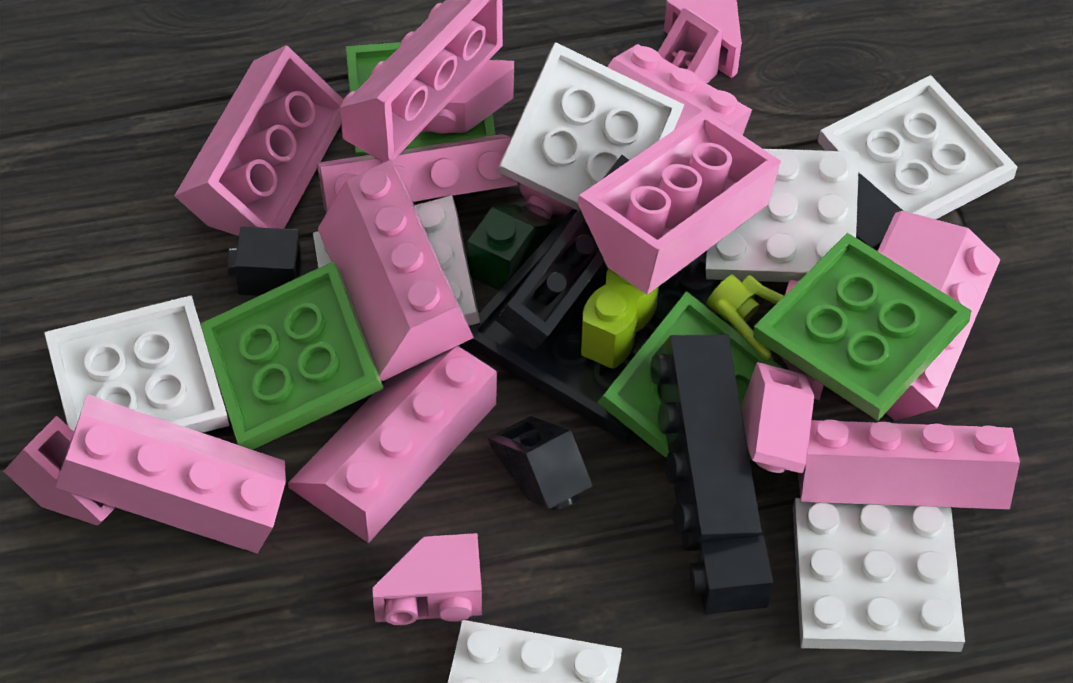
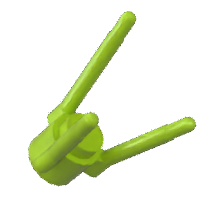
(736, 305)

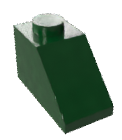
(504, 243)

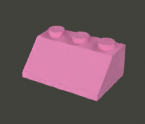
(682, 85)

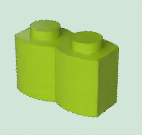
(613, 318)

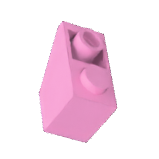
(778, 418)
(432, 581)

